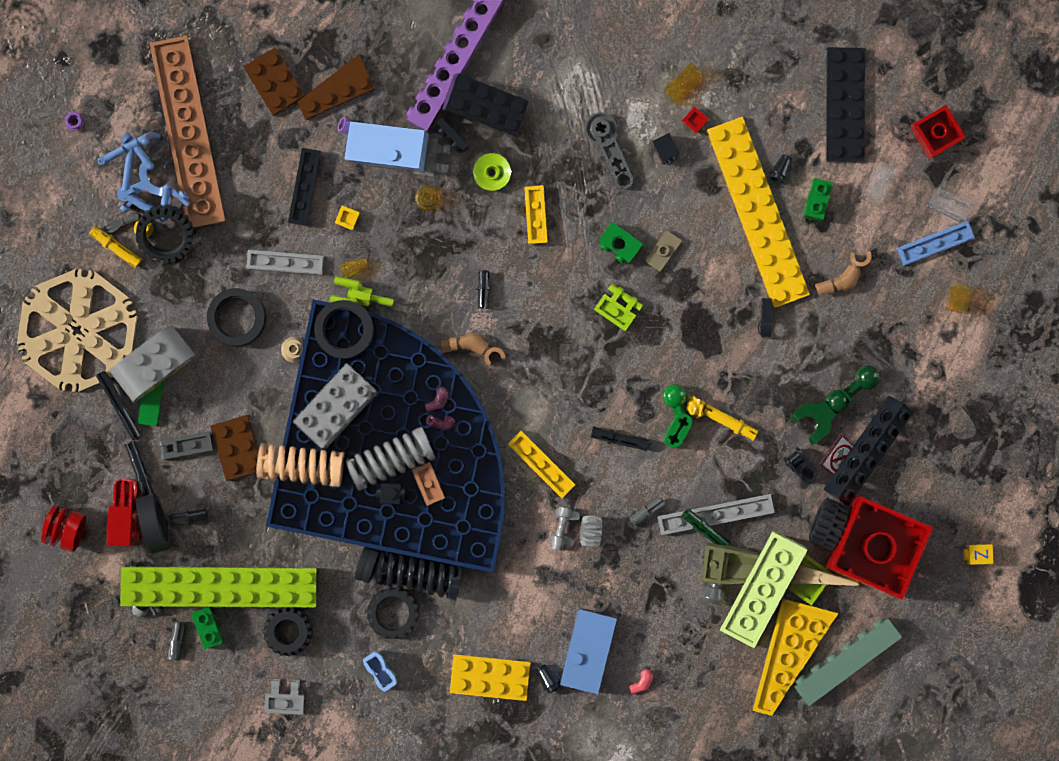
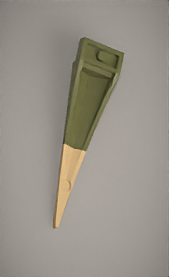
(734, 565)

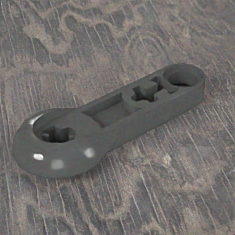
(608, 144)

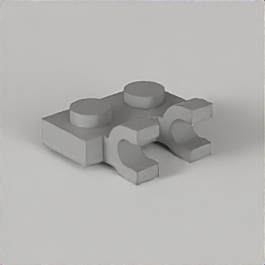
(284, 702)

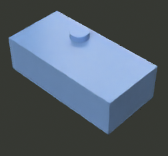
(386, 146)

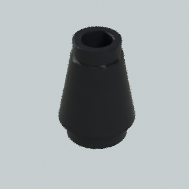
(781, 169)
(548, 679)

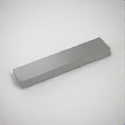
(285, 262)

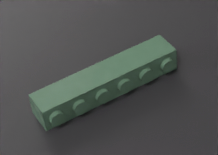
(847, 661)

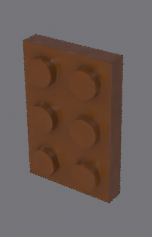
(274, 81)
(236, 447)

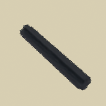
(118, 405)

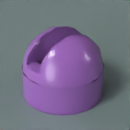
(344, 124)

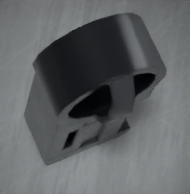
(766, 318)

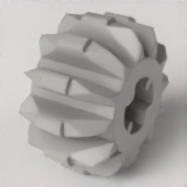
(591, 531)

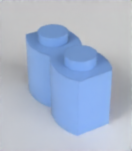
(383, 675)

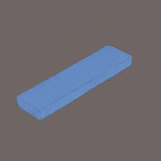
(935, 243)

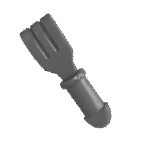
(113, 226)

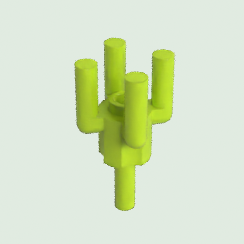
(358, 293)

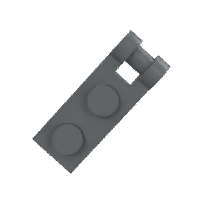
(186, 445)

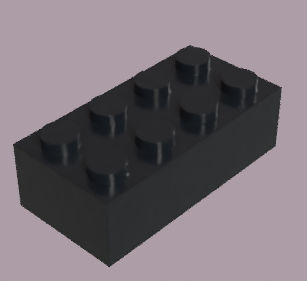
(484, 105)

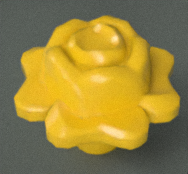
(695, 406)

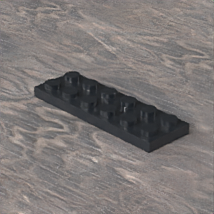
(845, 104)

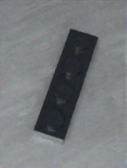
(304, 187)

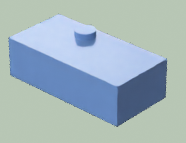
(588, 651)

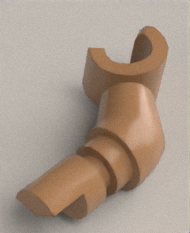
(847, 279)
(474, 343)

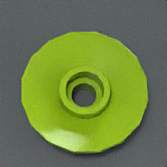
(491, 162)

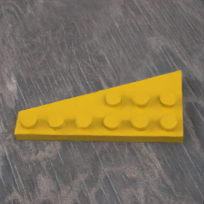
(791, 645)

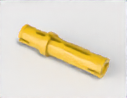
(109, 242)
(730, 422)

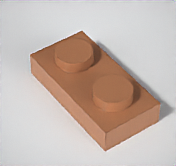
(428, 483)

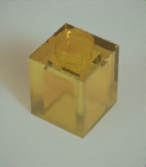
(958, 299)

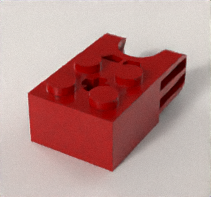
(123, 514)

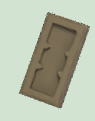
(663, 251)

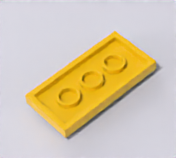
(489, 677)

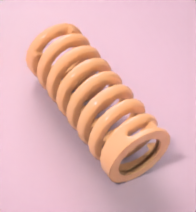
(266, 465)

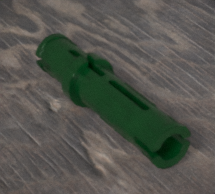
(699, 525)

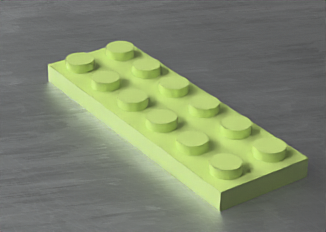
(763, 589)

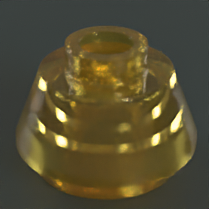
(424, 202)

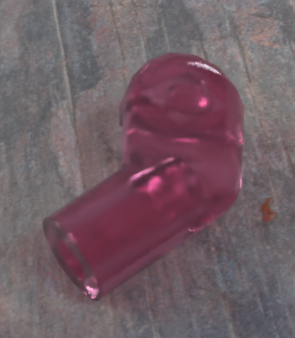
(439, 402)
(438, 423)

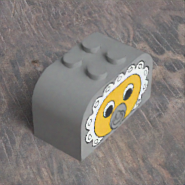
(152, 363)

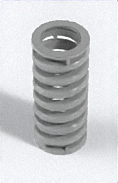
(421, 450)

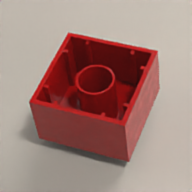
(879, 547)

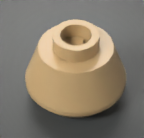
(293, 355)

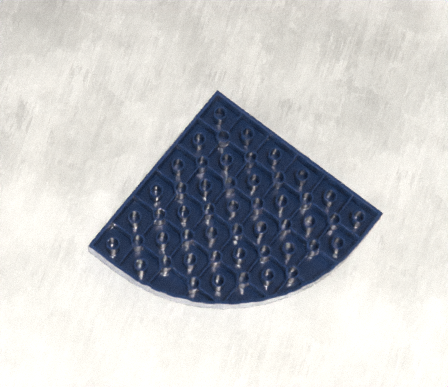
(468, 464)

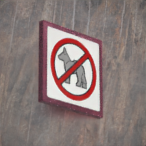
(836, 454)

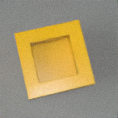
(347, 218)

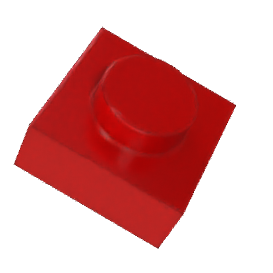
(695, 120)

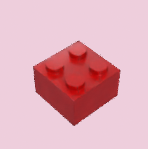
(937, 132)

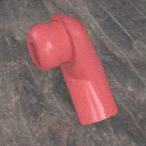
(645, 681)

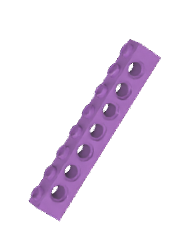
(425, 121)

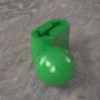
(674, 397)

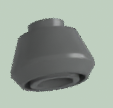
(713, 594)

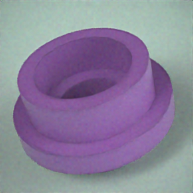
(74, 115)

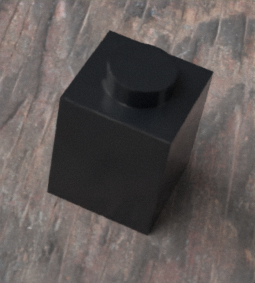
(665, 149)

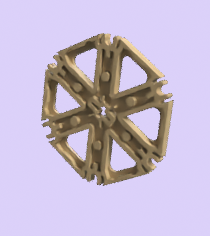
(80, 312)

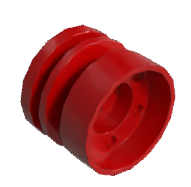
(59, 527)

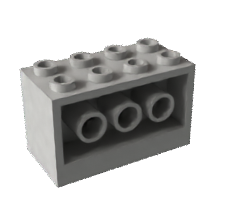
(335, 406)

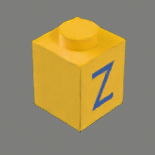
(978, 554)

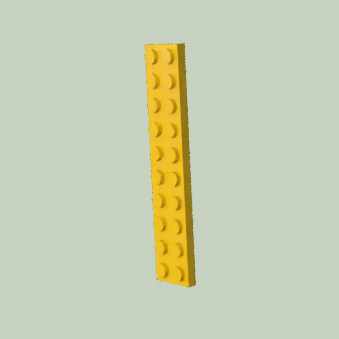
(758, 212)

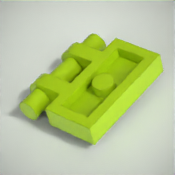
(615, 312)

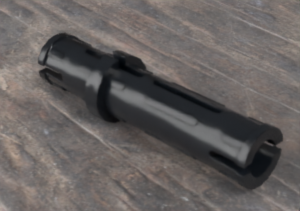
(619, 438)
(142, 477)

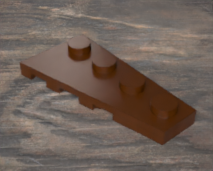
(342, 86)

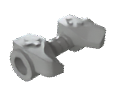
(558, 539)

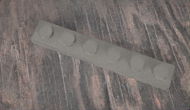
(719, 513)

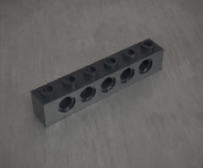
(868, 450)

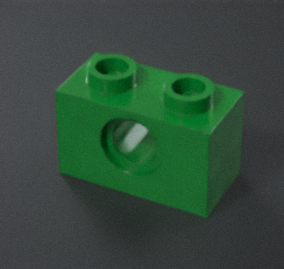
(817, 199)
(615, 233)
(208, 627)

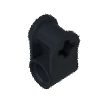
(800, 465)

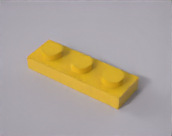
(535, 215)

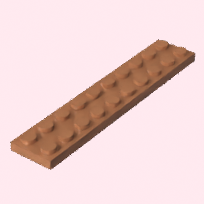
(187, 130)

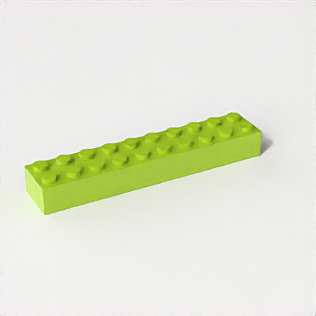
(218, 586)

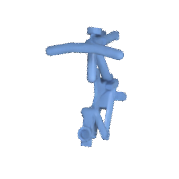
(128, 192)

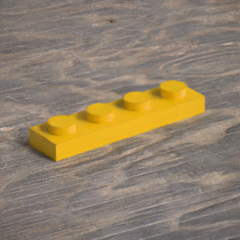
(541, 464)

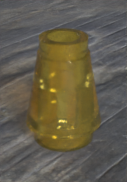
(353, 267)

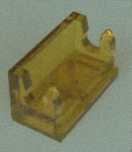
(683, 84)

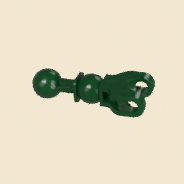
(836, 402)

